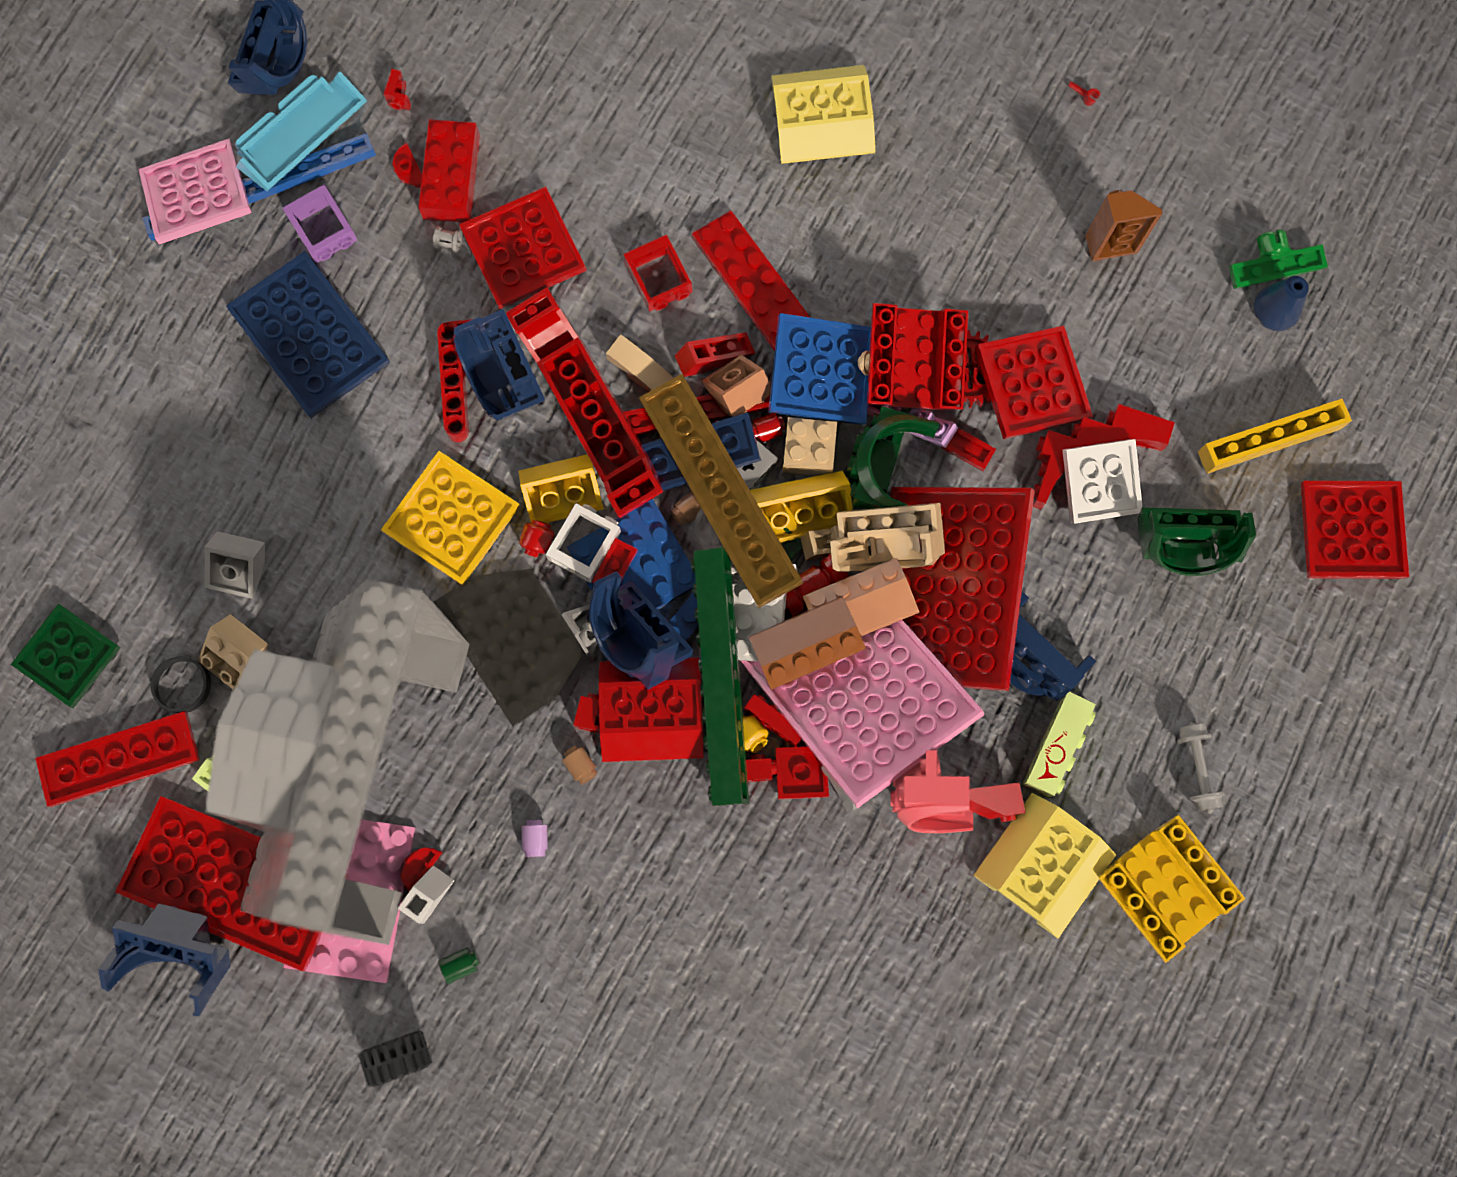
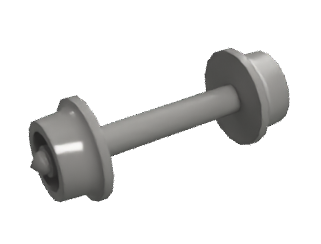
(1194, 734)

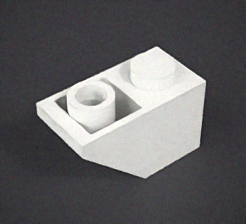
(426, 895)

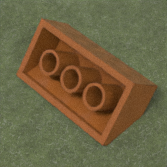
(1121, 225)
(807, 642)

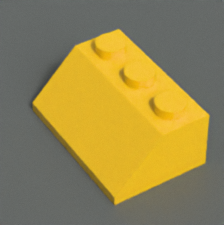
(557, 486)

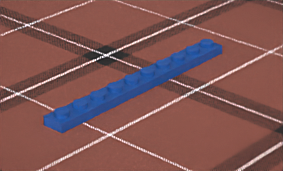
(309, 168)

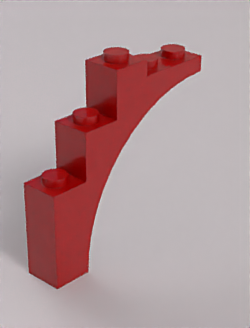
(1120, 425)

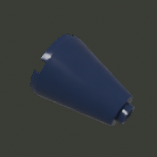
(1281, 303)

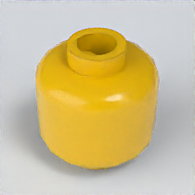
(754, 734)

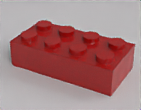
(772, 719)

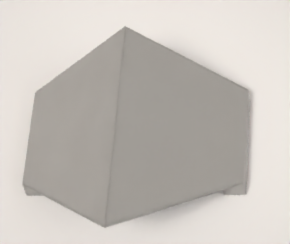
(581, 629)

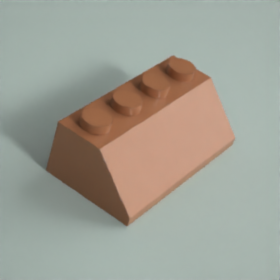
(873, 596)

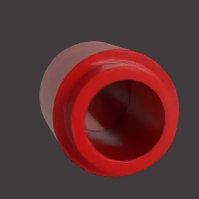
(768, 427)

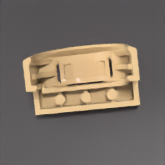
(899, 532)

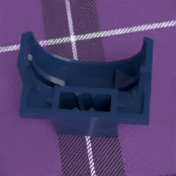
(496, 368)
(640, 642)
(172, 937)

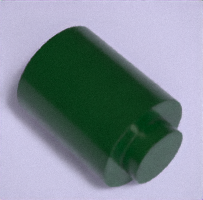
(459, 965)

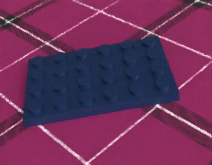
(307, 334)

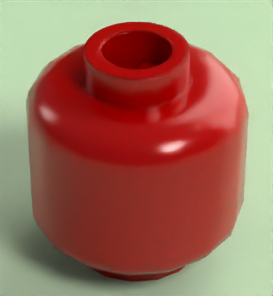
(536, 537)

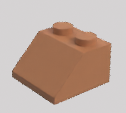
(738, 386)

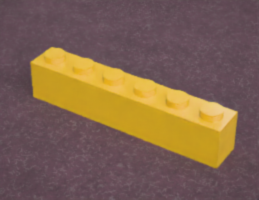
(1274, 436)

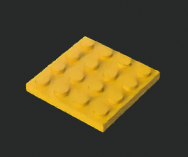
(450, 518)

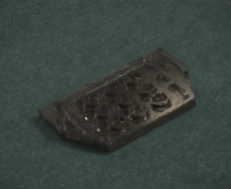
(513, 639)

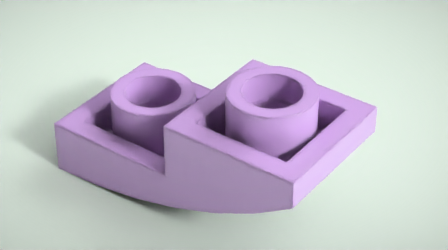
(944, 432)

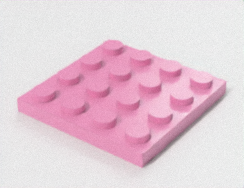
(194, 191)

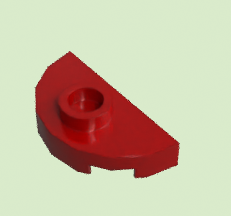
(406, 167)
(417, 865)

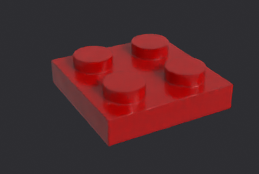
(800, 774)

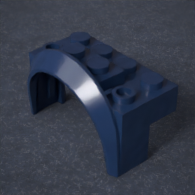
(265, 23)
(1045, 662)

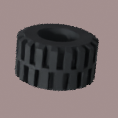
(395, 1058)

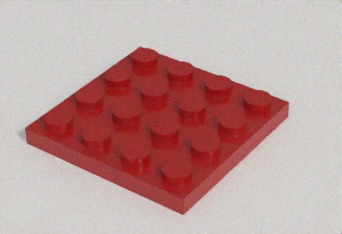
(522, 247)
(1033, 382)
(1354, 530)

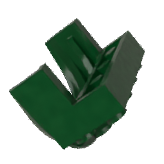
(1225, 528)

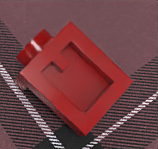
(395, 91)

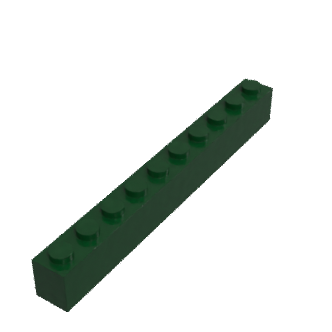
(720, 678)

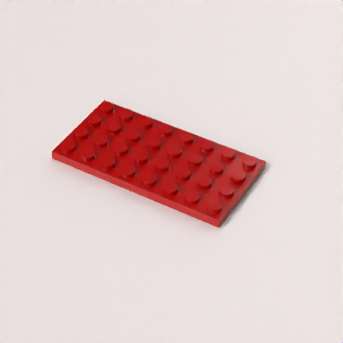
(205, 869)

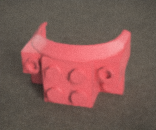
(932, 801)

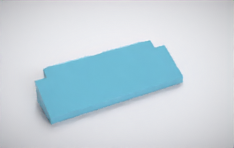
(305, 121)

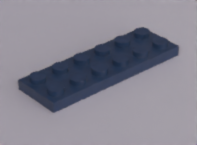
(735, 434)

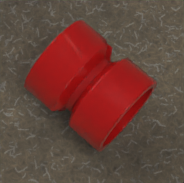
(825, 574)
(795, 598)

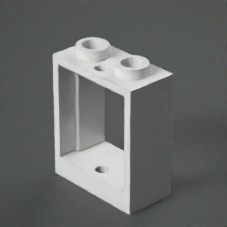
(571, 564)

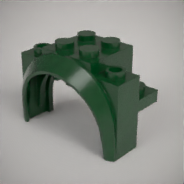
(876, 457)

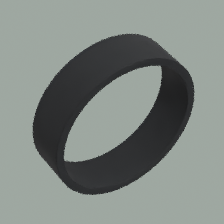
(159, 671)

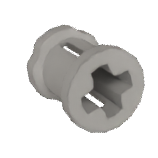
(447, 238)

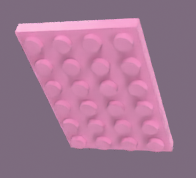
(376, 862)

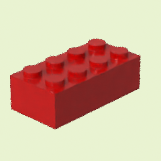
(449, 171)

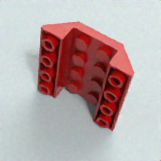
(917, 357)
(651, 721)

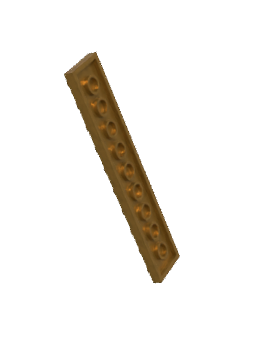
(721, 491)

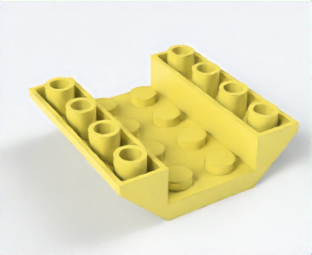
(824, 114)
(1046, 863)

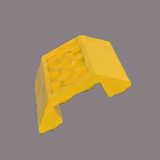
(1170, 887)

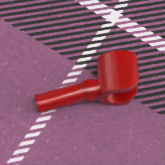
(1095, 93)

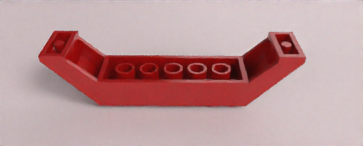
(587, 402)

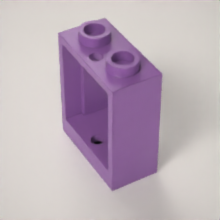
(311, 204)

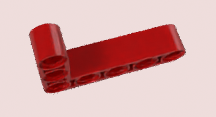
(452, 393)

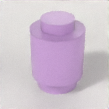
(534, 838)

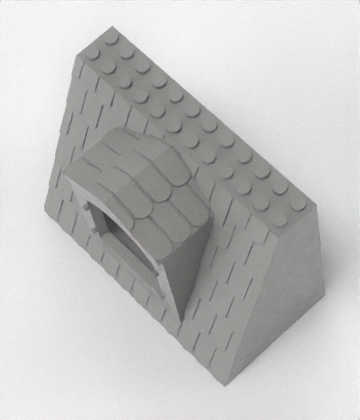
(304, 749)

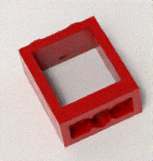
(648, 253)

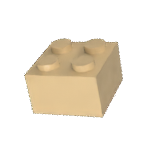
(809, 447)

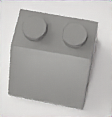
(234, 564)

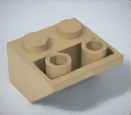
(229, 649)

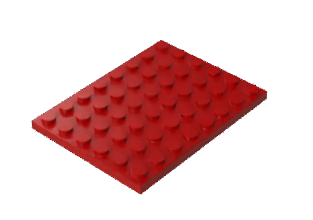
(975, 588)

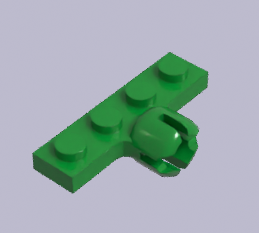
(1277, 261)

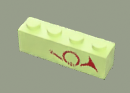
(1059, 745)

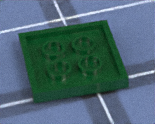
(65, 656)

